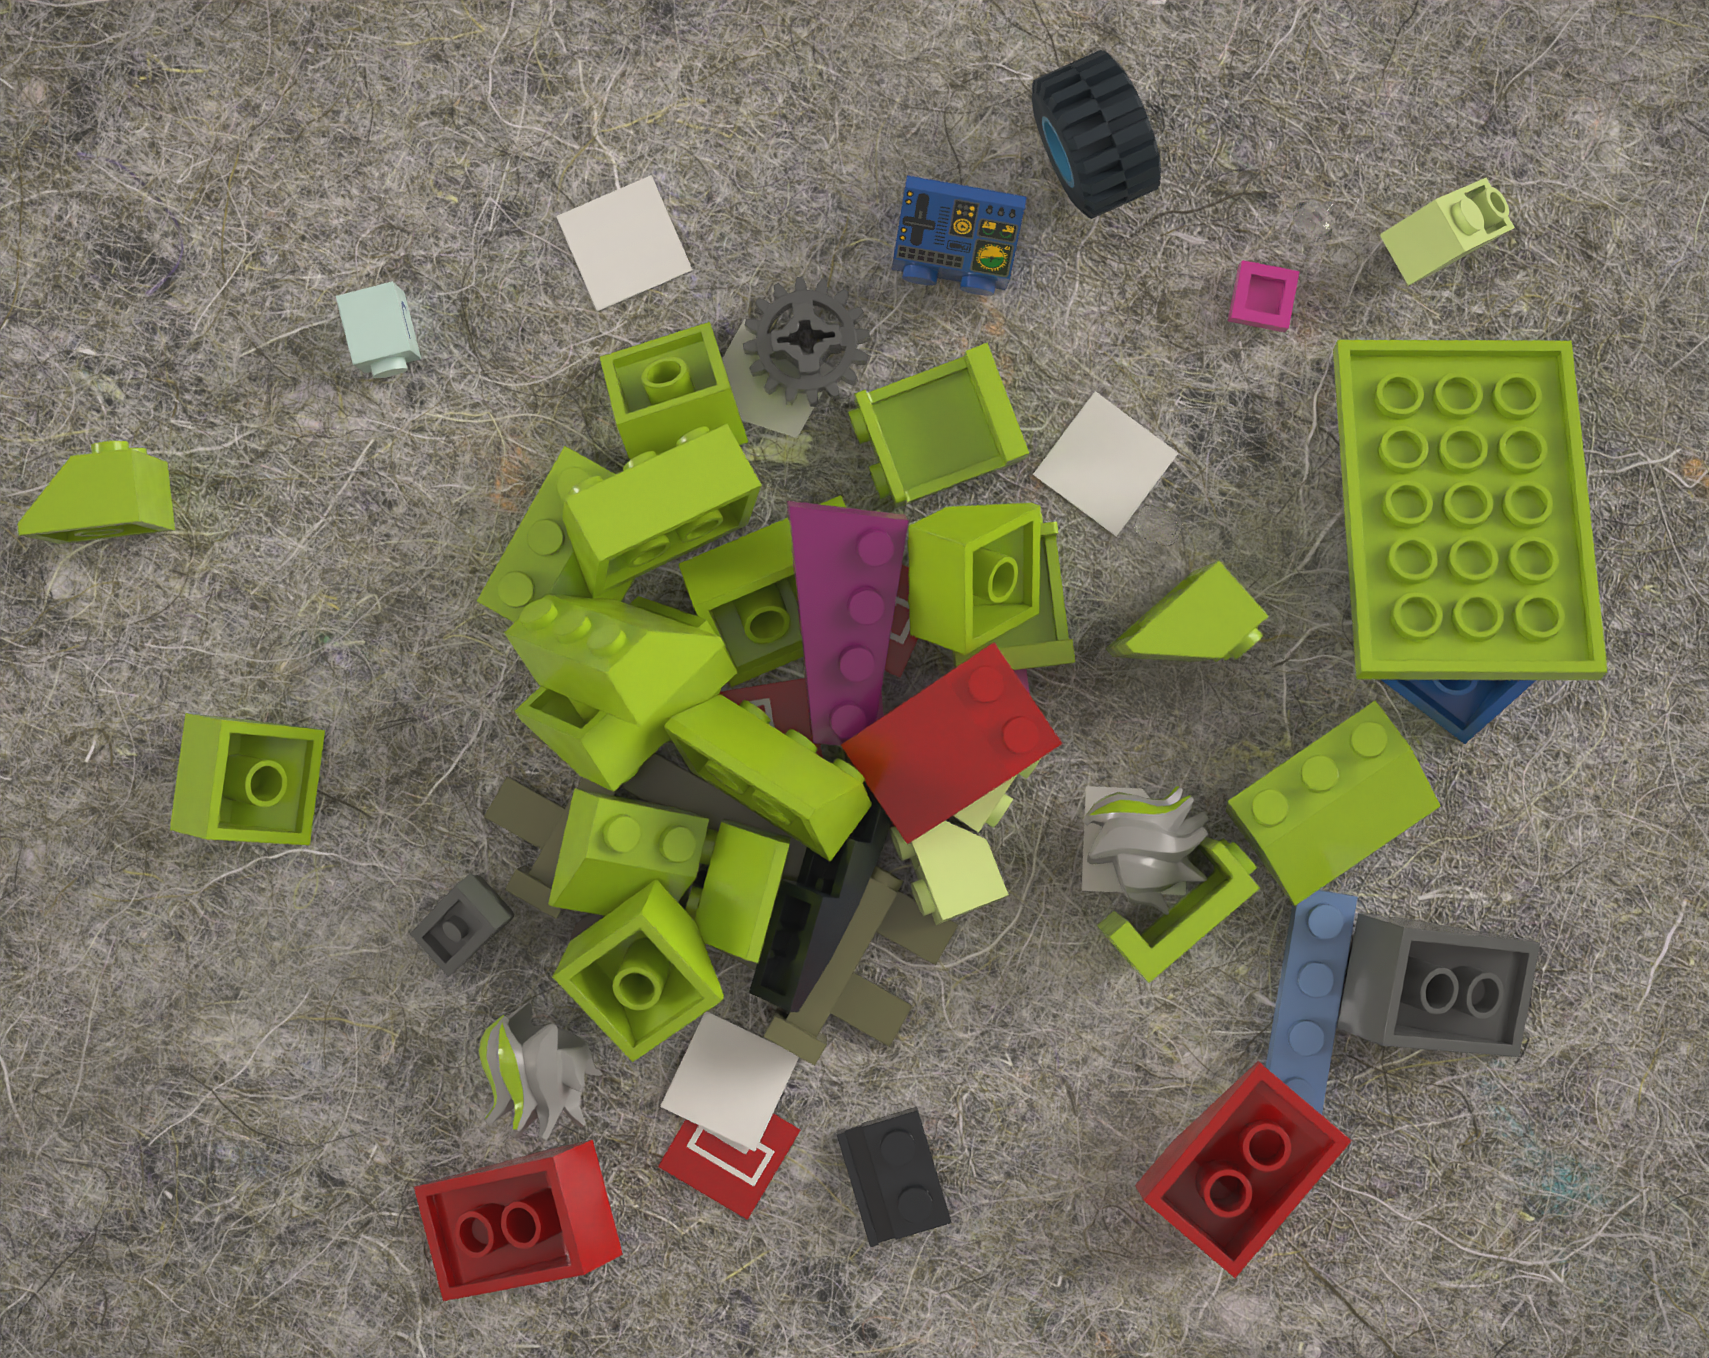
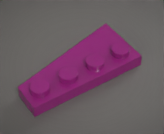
(846, 595)

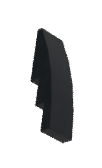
(815, 913)

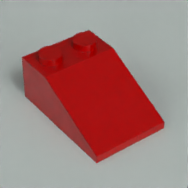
(951, 743)
(1242, 1167)
(519, 1222)

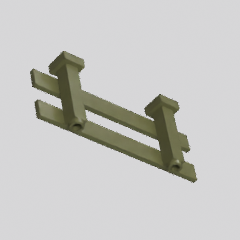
(838, 988)

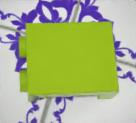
(939, 428)
(1044, 637)
(1190, 917)

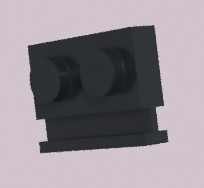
(893, 1176)

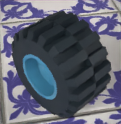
(1096, 133)

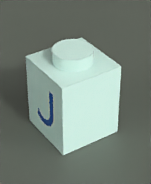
(378, 329)

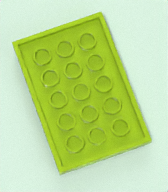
(1467, 511)

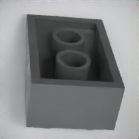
(1437, 987)

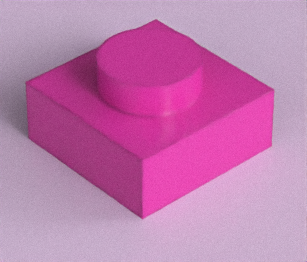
(1263, 296)

